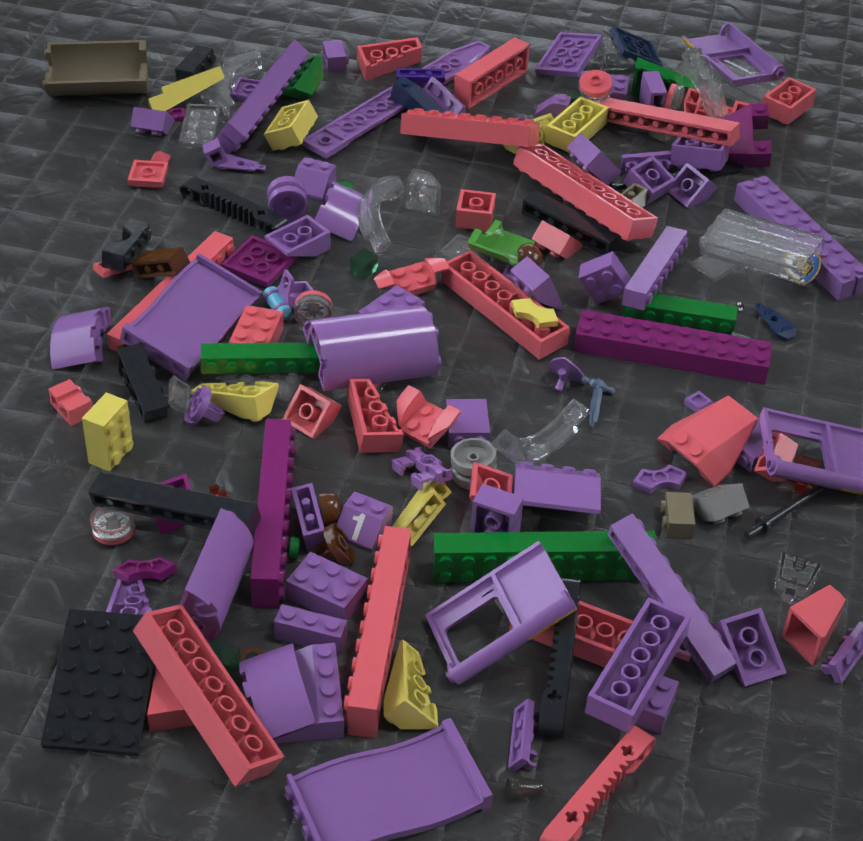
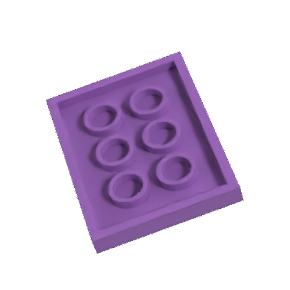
(568, 54)

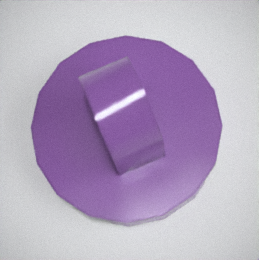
(202, 407)

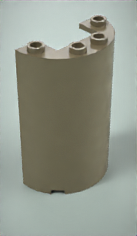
(96, 68)

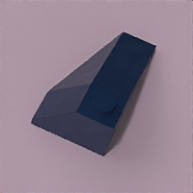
(412, 96)

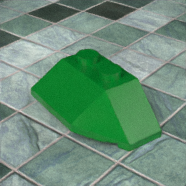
(305, 80)

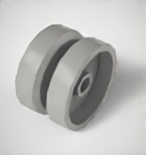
(465, 454)

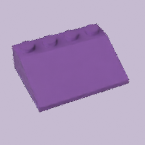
(558, 487)
(322, 684)

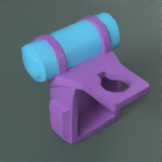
(285, 294)

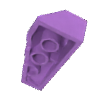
(129, 598)

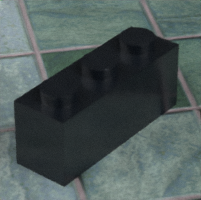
(196, 62)

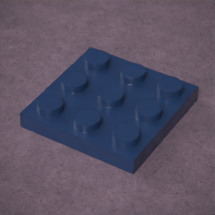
(633, 46)

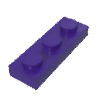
(421, 75)

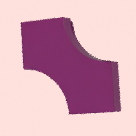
(134, 570)

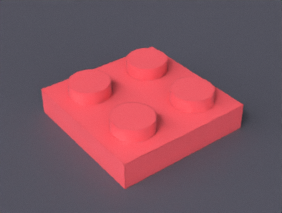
(148, 174)

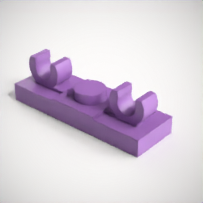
(443, 96)
(631, 160)
(846, 656)
(522, 736)

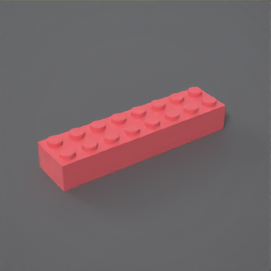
(470, 128)
(492, 296)
(208, 694)

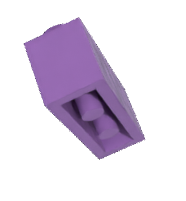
(309, 515)
(309, 628)

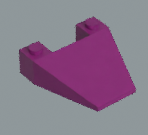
(746, 150)

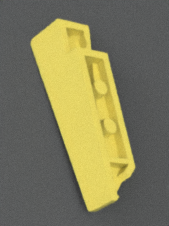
(184, 89)
(423, 509)

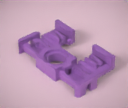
(428, 465)

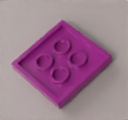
(258, 262)

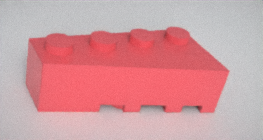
(386, 57)
(372, 423)
(164, 708)

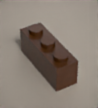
(160, 262)

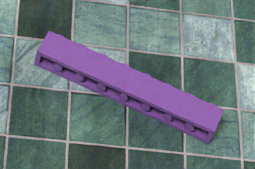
(655, 268)
(667, 587)

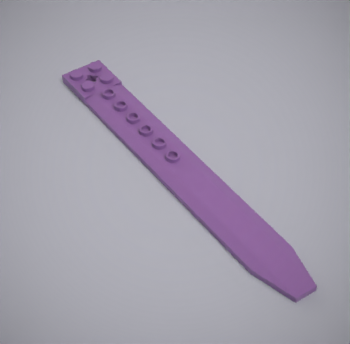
(380, 108)

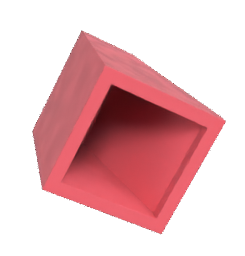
(813, 622)

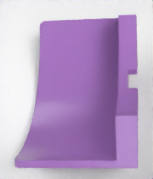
(340, 211)
(78, 338)
(277, 690)

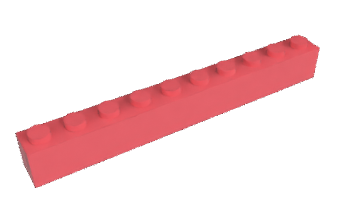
(672, 122)
(215, 247)

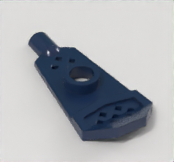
(782, 327)

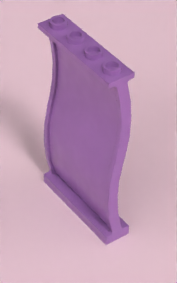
(190, 311)
(390, 790)

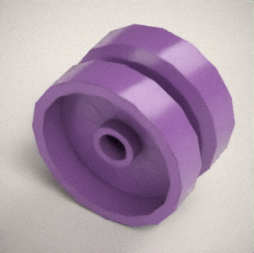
(287, 197)

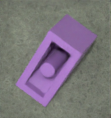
(553, 105)

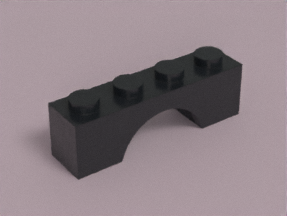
(120, 254)

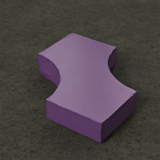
(668, 477)

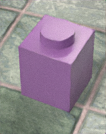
(214, 152)

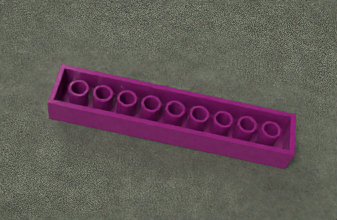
(673, 346)
(273, 505)

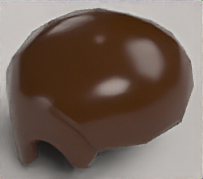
(531, 251)
(331, 507)

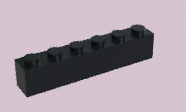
(579, 226)

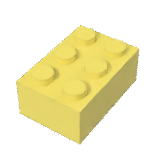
(291, 125)
(107, 431)

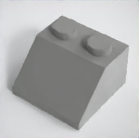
(720, 502)

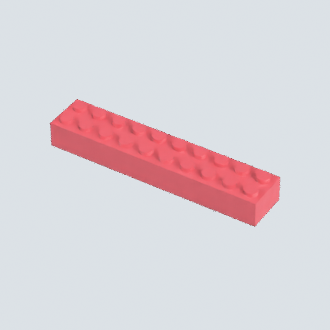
(586, 192)
(378, 633)

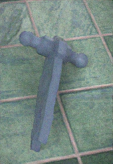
(598, 387)

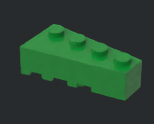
(668, 76)

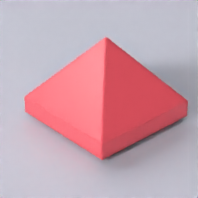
(160, 156)

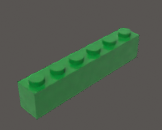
(686, 313)
(258, 358)

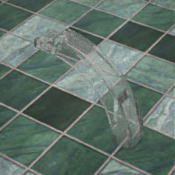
(369, 210)
(546, 441)

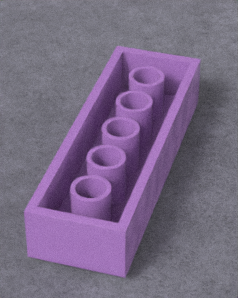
(637, 665)

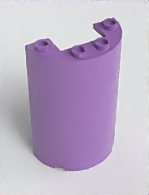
(375, 346)

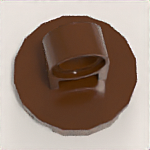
(335, 546)

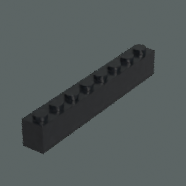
(168, 502)

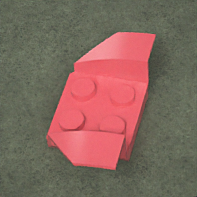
(413, 278)
(423, 420)

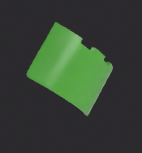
(497, 243)

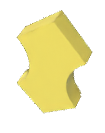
(540, 316)

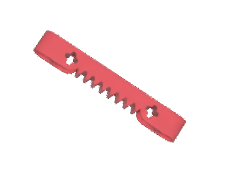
(620, 762)

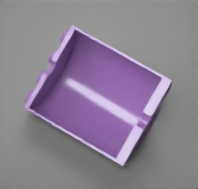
(218, 573)

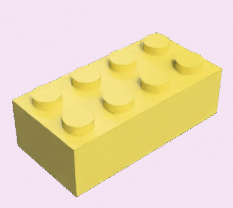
(580, 117)

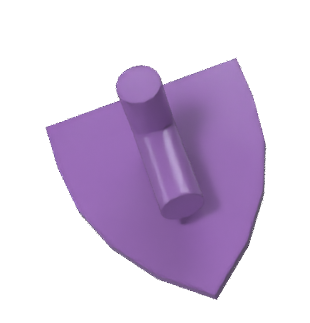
(565, 370)

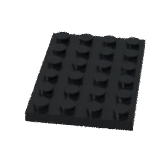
(99, 686)

